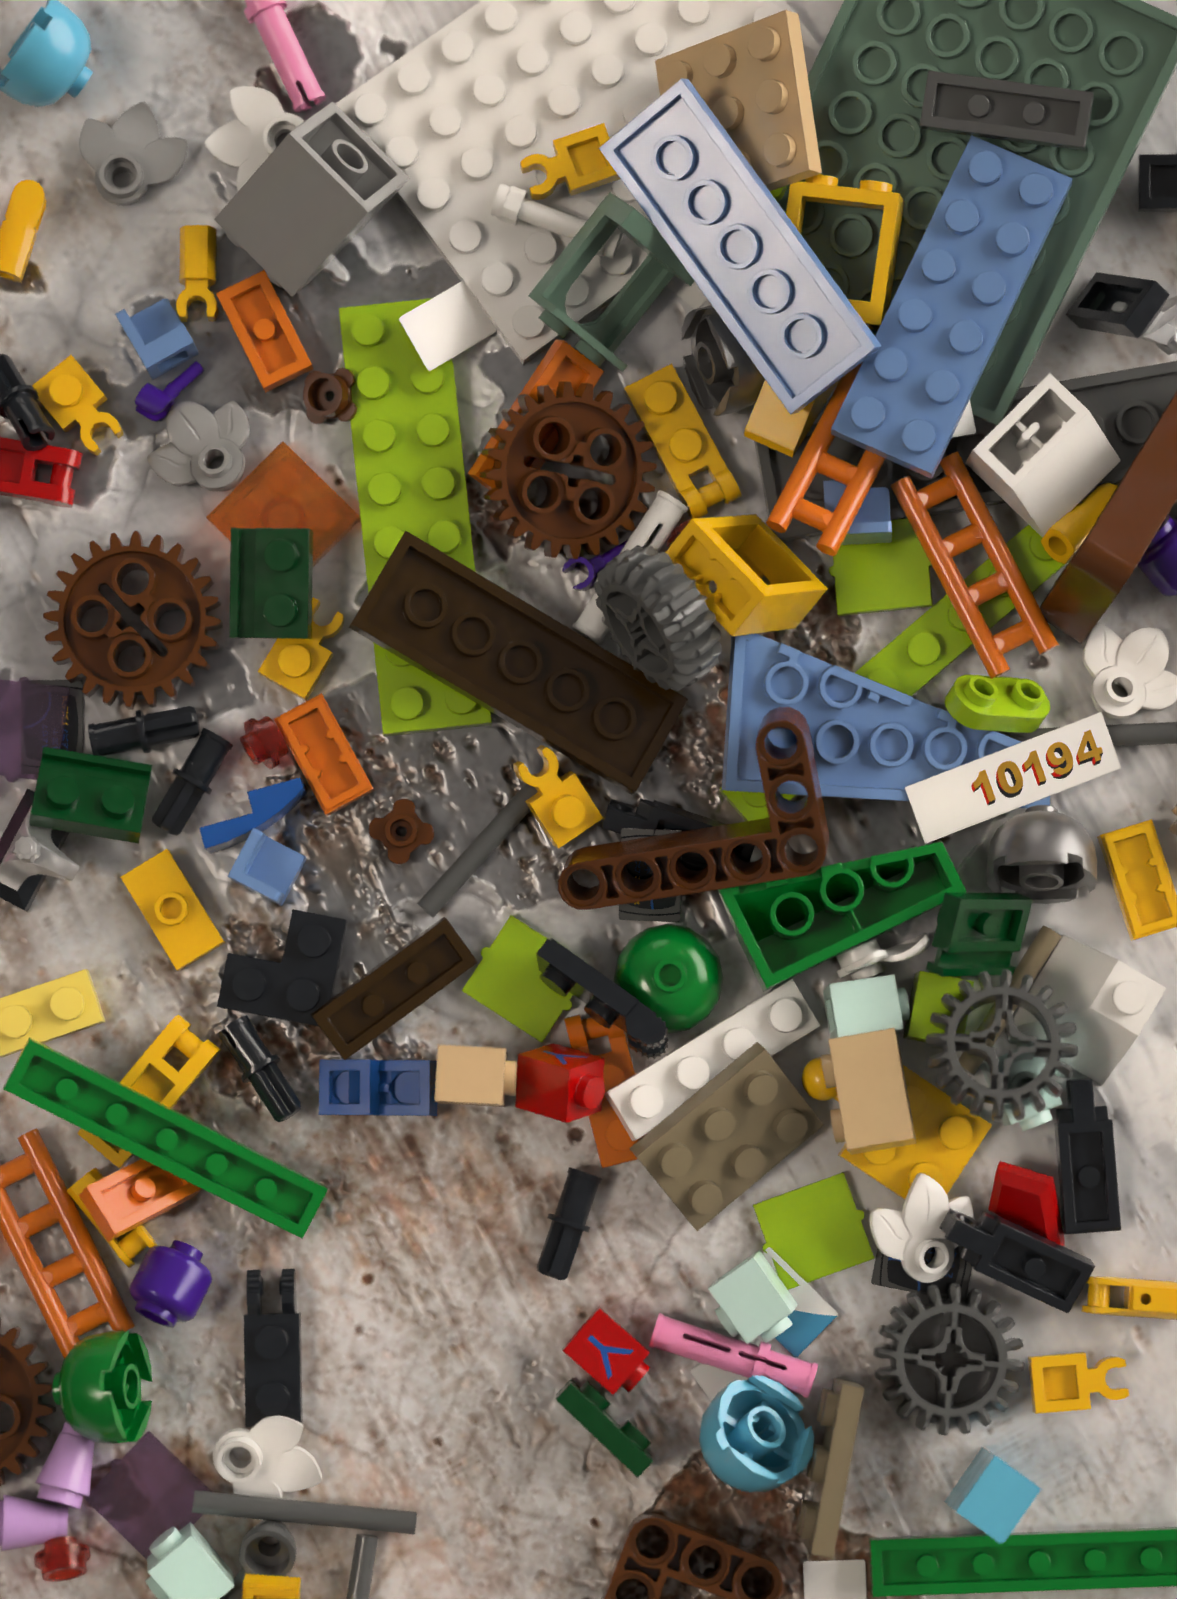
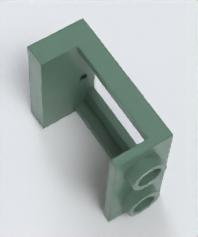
(607, 332)

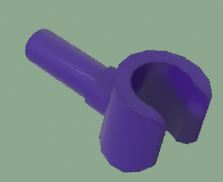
(157, 403)
(594, 566)

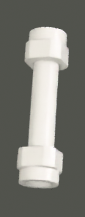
(512, 204)

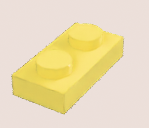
(48, 1011)

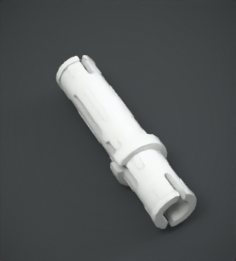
(651, 531)

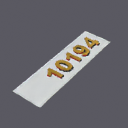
(1012, 777)

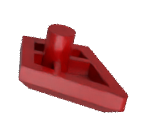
(1027, 1201)

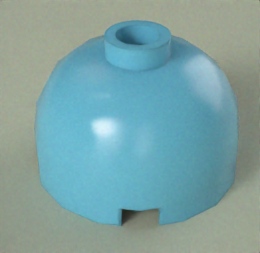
(48, 58)
(755, 1435)

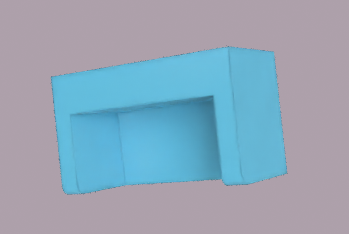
(992, 1495)

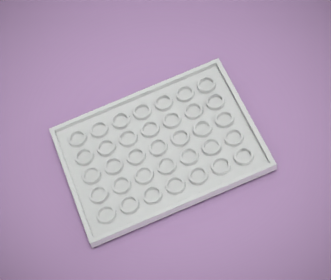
(503, 89)

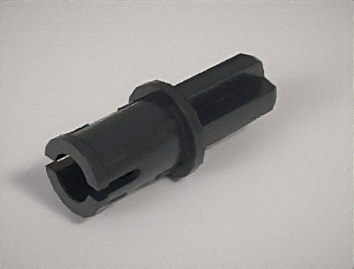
(21, 407)
(143, 731)
(191, 782)
(260, 1068)
(568, 1224)

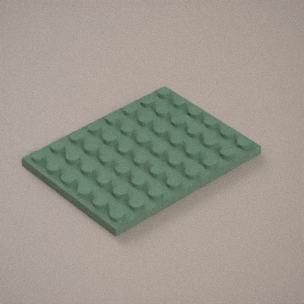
(867, 127)

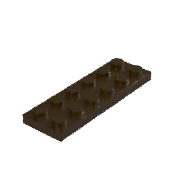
(518, 663)

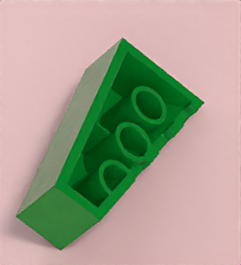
(817, 916)

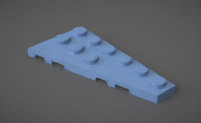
(861, 732)

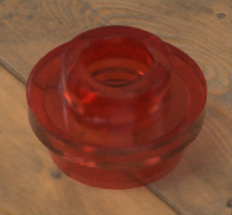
(264, 742)
(62, 1559)

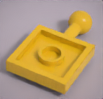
(943, 1135)

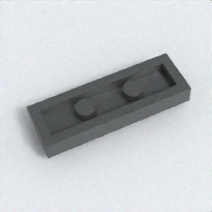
(1006, 110)

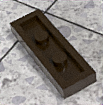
(394, 988)

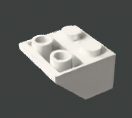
(1044, 455)

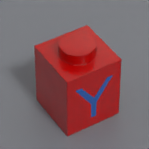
(559, 1082)
(608, 1352)

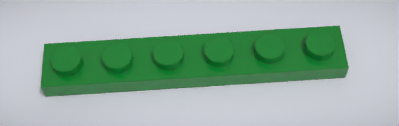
(165, 1137)
(1023, 1562)

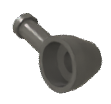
(264, 1558)

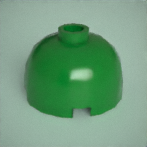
(671, 974)
(103, 1387)

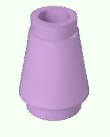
(67, 1470)
(30, 1522)

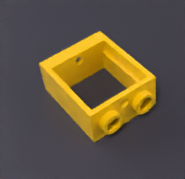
(868, 195)
(736, 557)

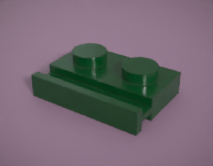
(271, 583)
(90, 795)
(978, 932)
(623, 1441)

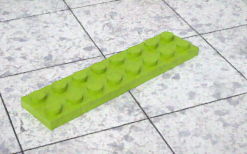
(409, 482)

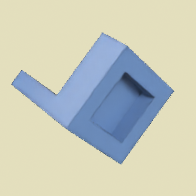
(158, 337)
(873, 518)
(267, 867)

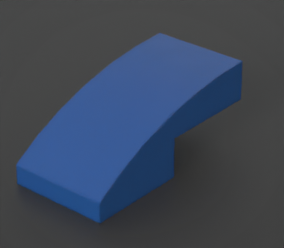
(267, 806)
(377, 1087)

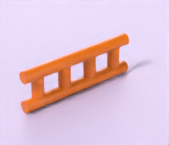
(817, 460)
(1007, 576)
(83, 1259)

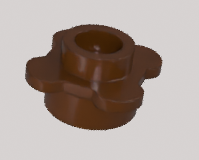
(315, 396)
(417, 831)

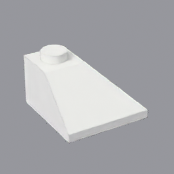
(1102, 999)

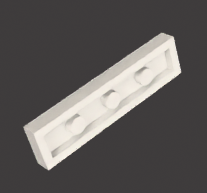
(667, 1083)

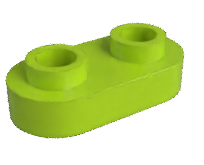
(997, 703)

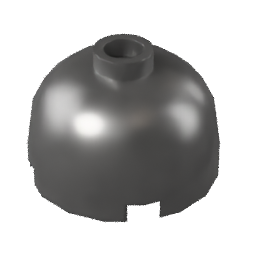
(718, 366)
(1042, 856)

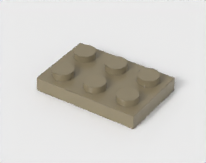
(727, 1136)
(830, 1467)

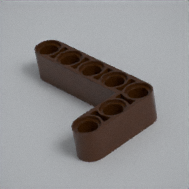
(1118, 535)
(717, 842)
(674, 1559)

